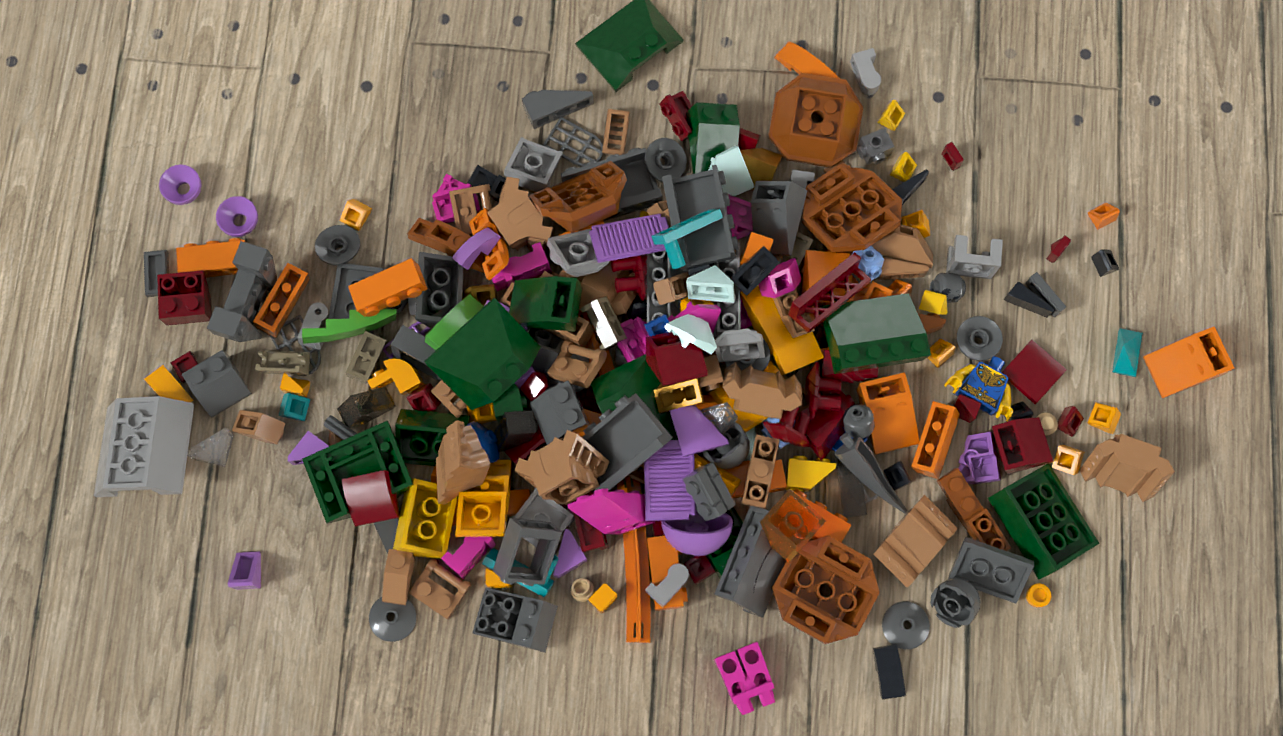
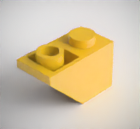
(806, 474)

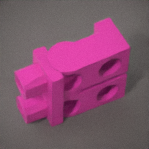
(524, 267)
(468, 554)
(746, 684)

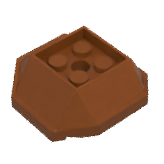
(812, 142)
(583, 198)
(850, 209)
(851, 586)

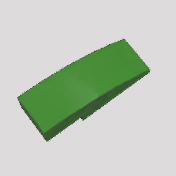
(453, 321)

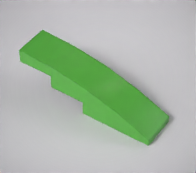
(346, 328)

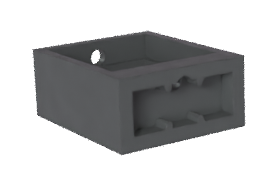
(412, 349)
(538, 571)

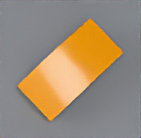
(166, 385)

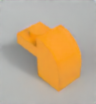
(402, 373)

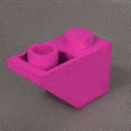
(781, 279)

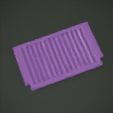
(627, 237)
(664, 484)

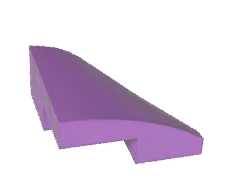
(695, 431)
(980, 459)

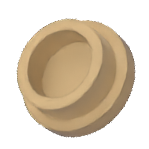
(1048, 423)
(582, 589)

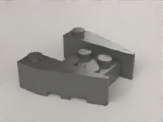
(253, 279)

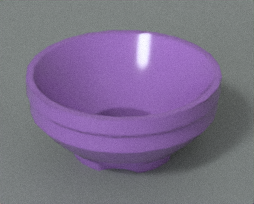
(173, 178)
(230, 209)

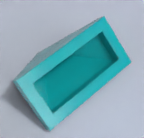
(1127, 352)

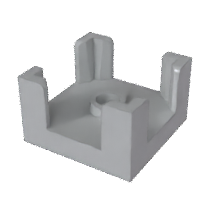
(971, 264)
(544, 510)

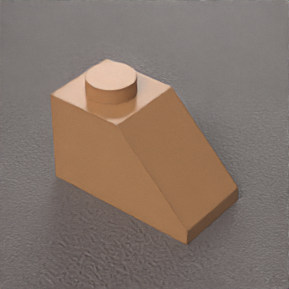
(259, 426)
(397, 576)

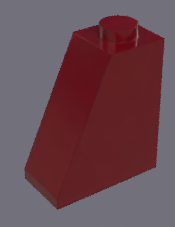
(827, 426)

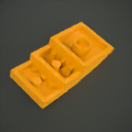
(787, 351)
(484, 508)

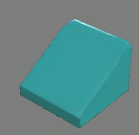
(294, 407)

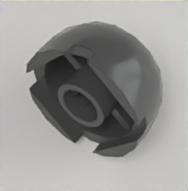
(732, 454)
(956, 602)

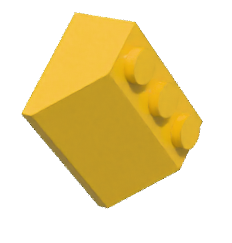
(423, 522)

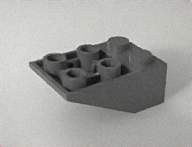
(777, 213)
(515, 619)

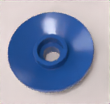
(487, 440)

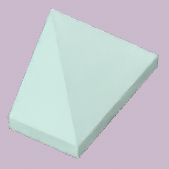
(711, 286)

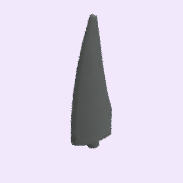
(862, 463)

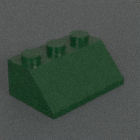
(421, 434)

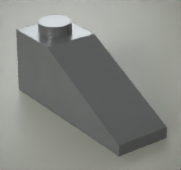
(550, 105)

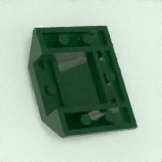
(628, 41)
(484, 356)
(627, 380)
(355, 456)

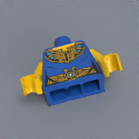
(985, 385)

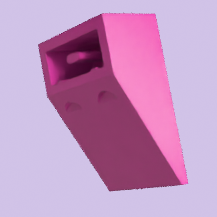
(612, 511)

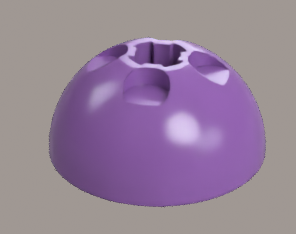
(697, 535)

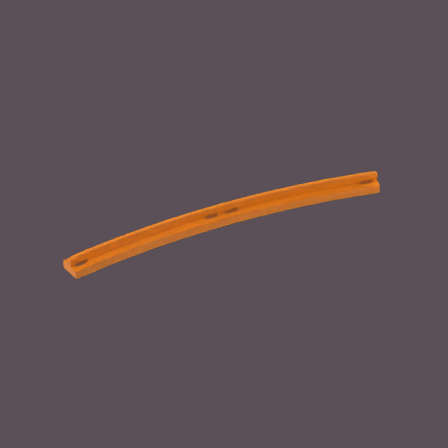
(634, 547)

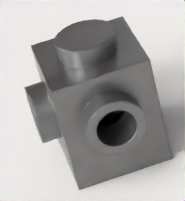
(875, 146)

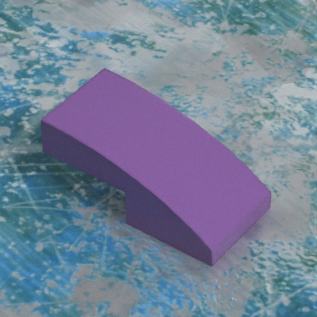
(481, 241)

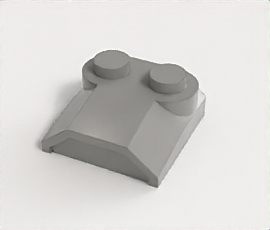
(532, 165)
(575, 253)
(739, 345)

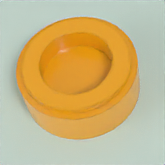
(1038, 595)

